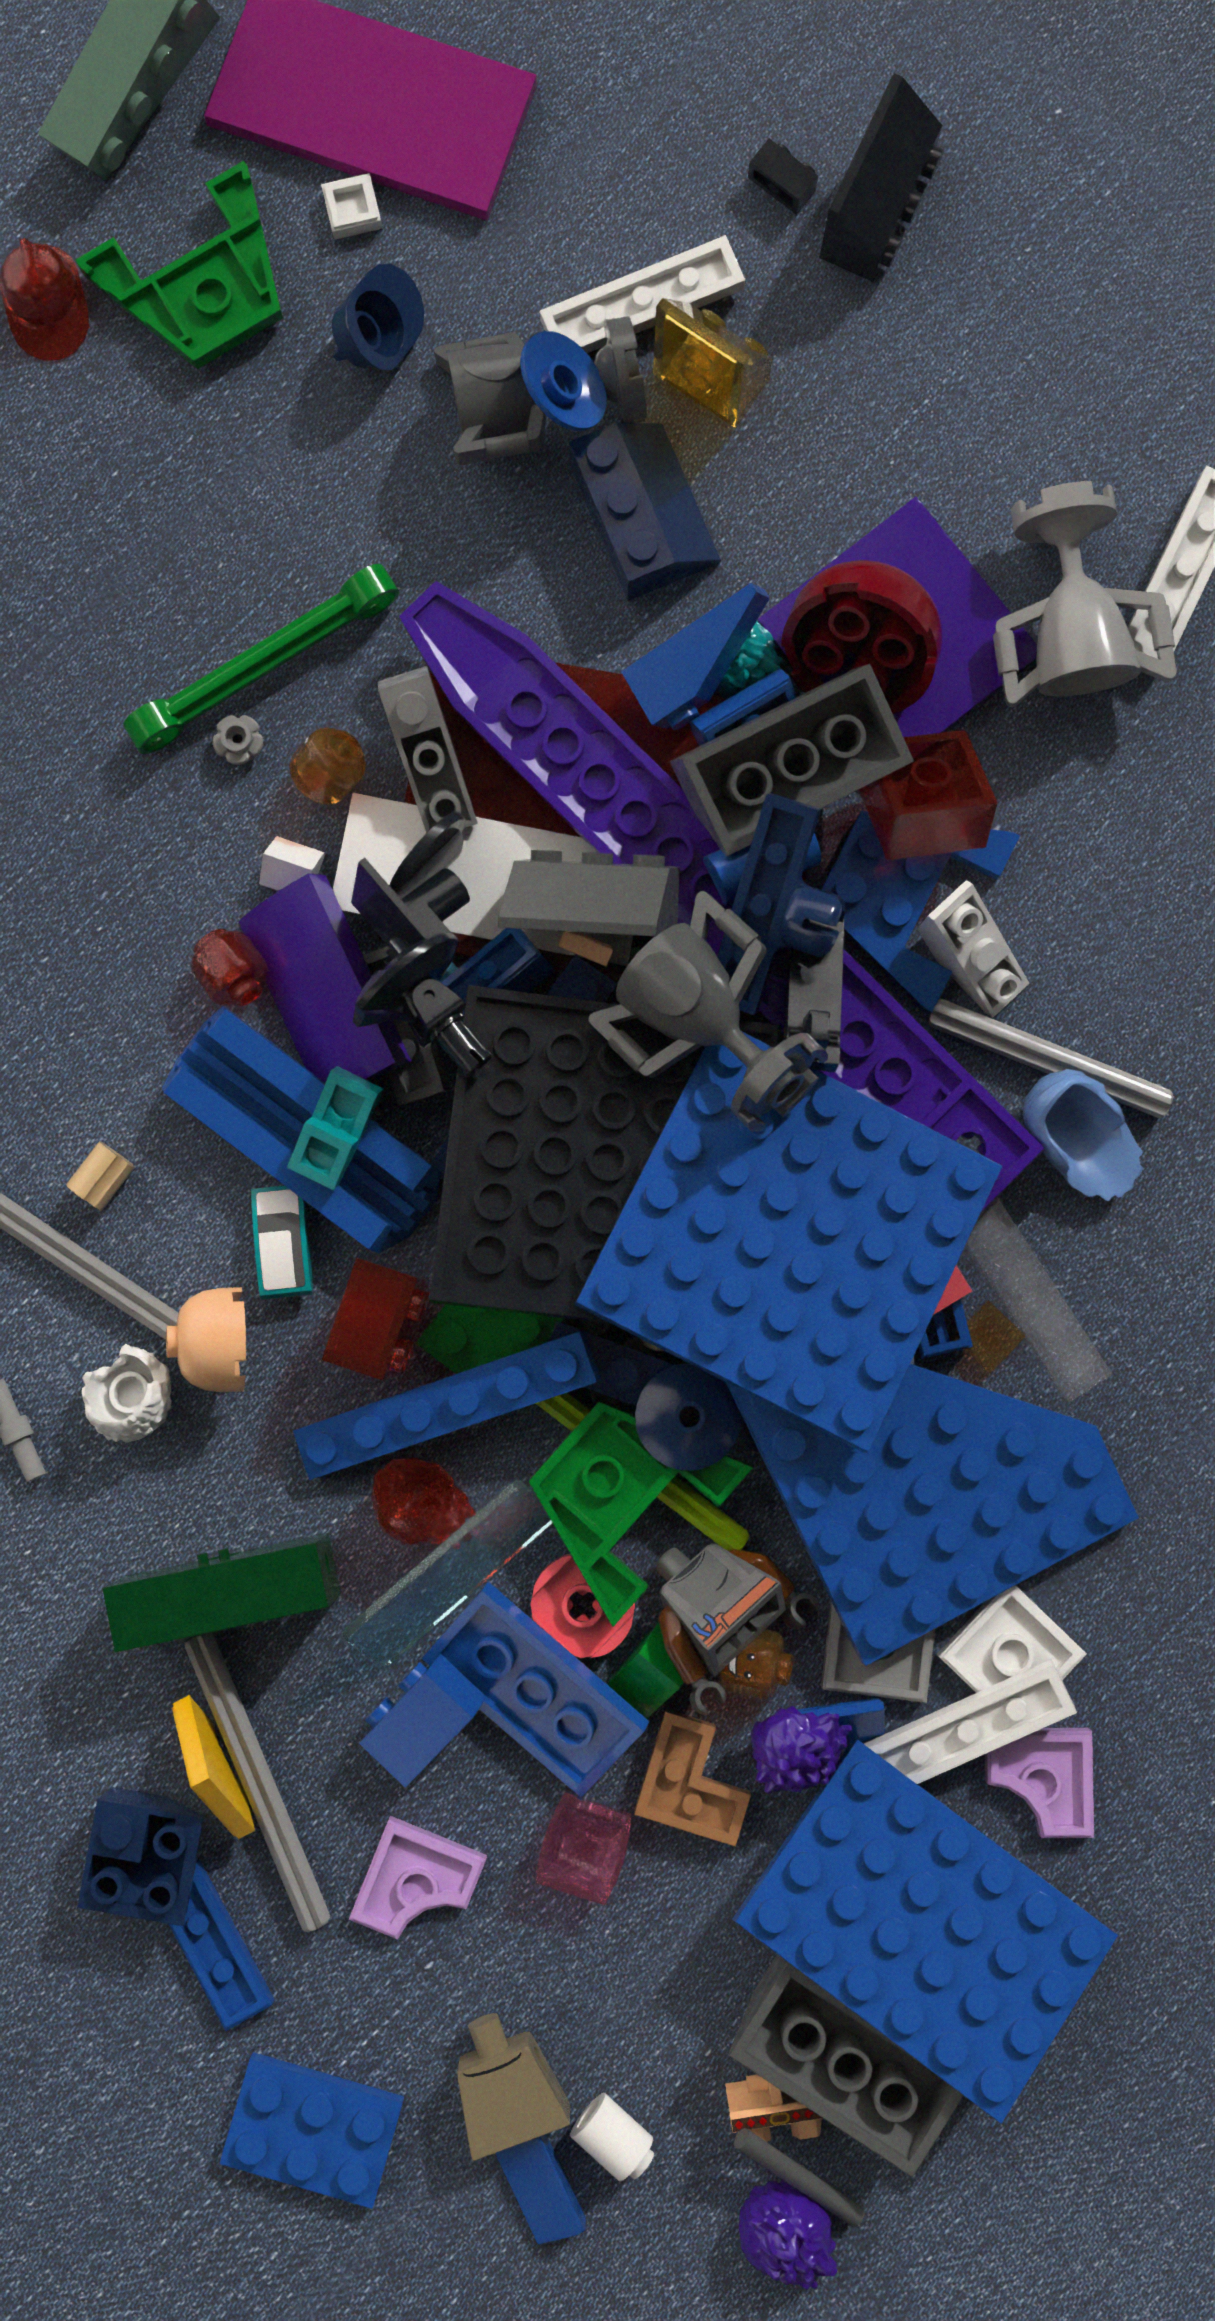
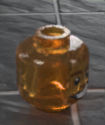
(327, 765)
(759, 1667)

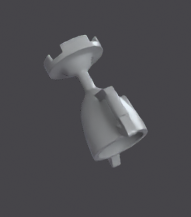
(1081, 629)

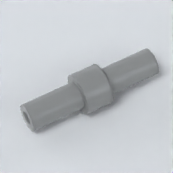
(16, 1432)

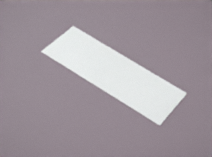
(389, 830)

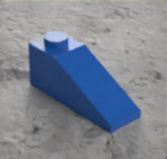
(692, 663)

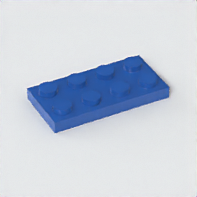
(539, 1690)

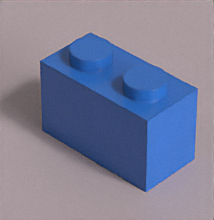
(422, 1720)

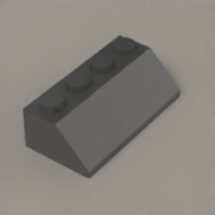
(801, 750)
(842, 2067)

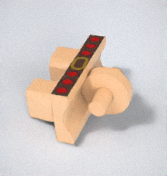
(761, 2105)

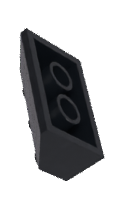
(882, 183)

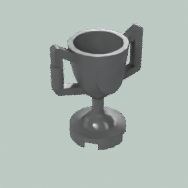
(495, 406)
(689, 997)

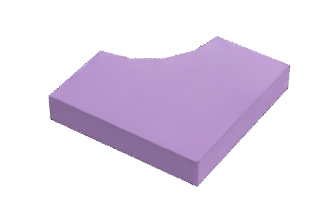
(1053, 1776)
(414, 1874)

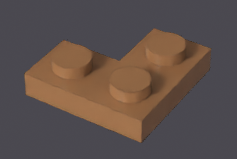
(677, 1791)

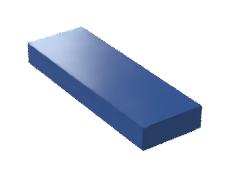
(220, 1955)

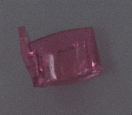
(584, 1848)

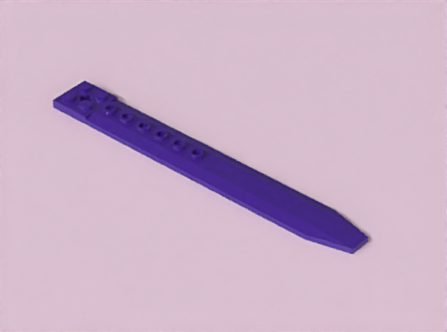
(633, 807)

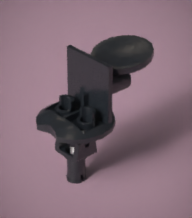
(410, 921)

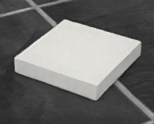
(1007, 1639)

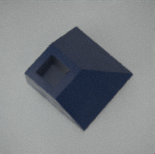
(141, 1857)

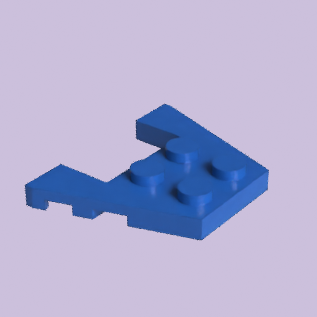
(889, 895)

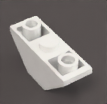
(972, 947)

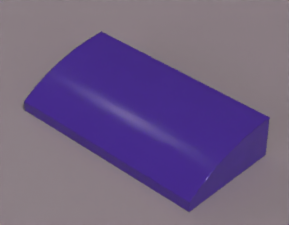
(317, 979)

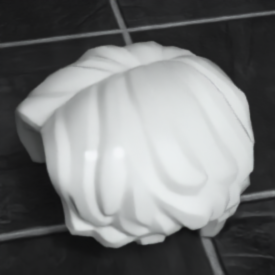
(129, 1396)

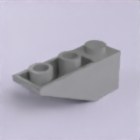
(425, 747)

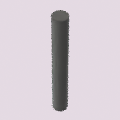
(799, 2177)

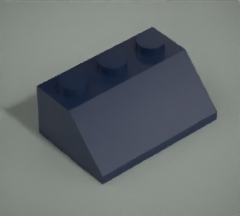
(641, 506)

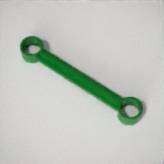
(163, 720)

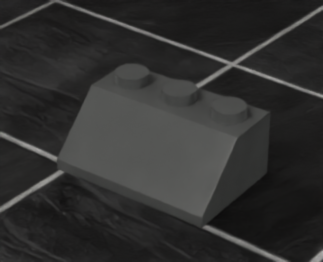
(591, 894)

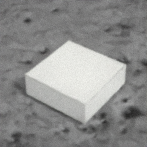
(351, 206)

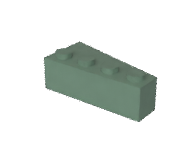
(124, 77)

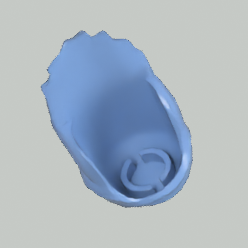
(1083, 1133)

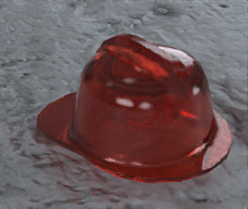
(44, 300)

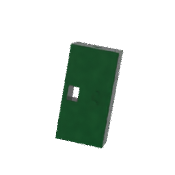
(221, 1592)

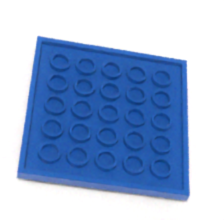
(791, 1250)

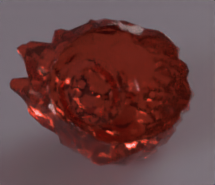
(418, 1502)

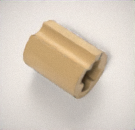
(100, 1175)

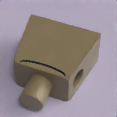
(507, 2090)

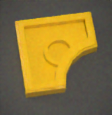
(209, 1770)

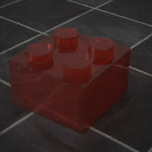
(933, 802)
(376, 1320)

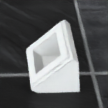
(286, 862)

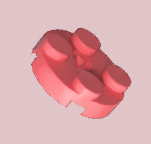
(552, 1608)

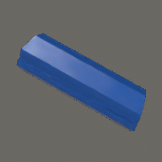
(259, 1105)

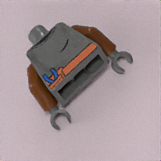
(719, 1608)

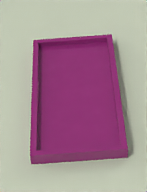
(372, 101)

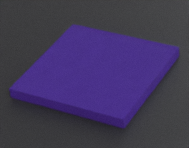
(967, 612)

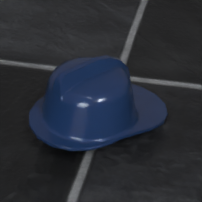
(379, 319)

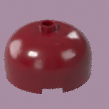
(875, 615)

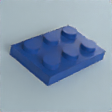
(312, 2130)

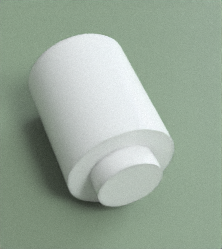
(613, 2138)

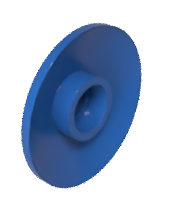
(563, 381)

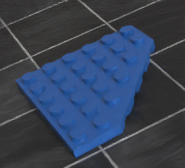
(944, 1505)

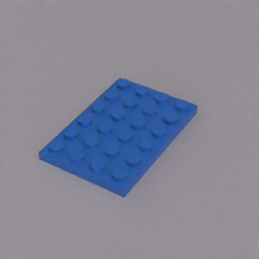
(926, 1929)

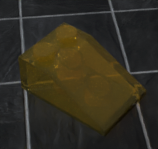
(708, 360)

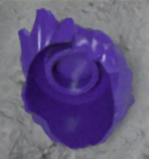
(797, 1749)
(786, 2235)

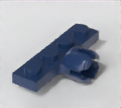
(775, 897)

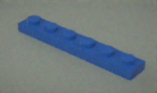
(447, 1405)

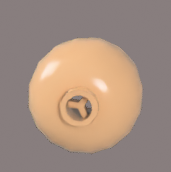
(210, 1340)

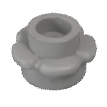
(238, 752)

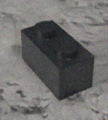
(783, 175)

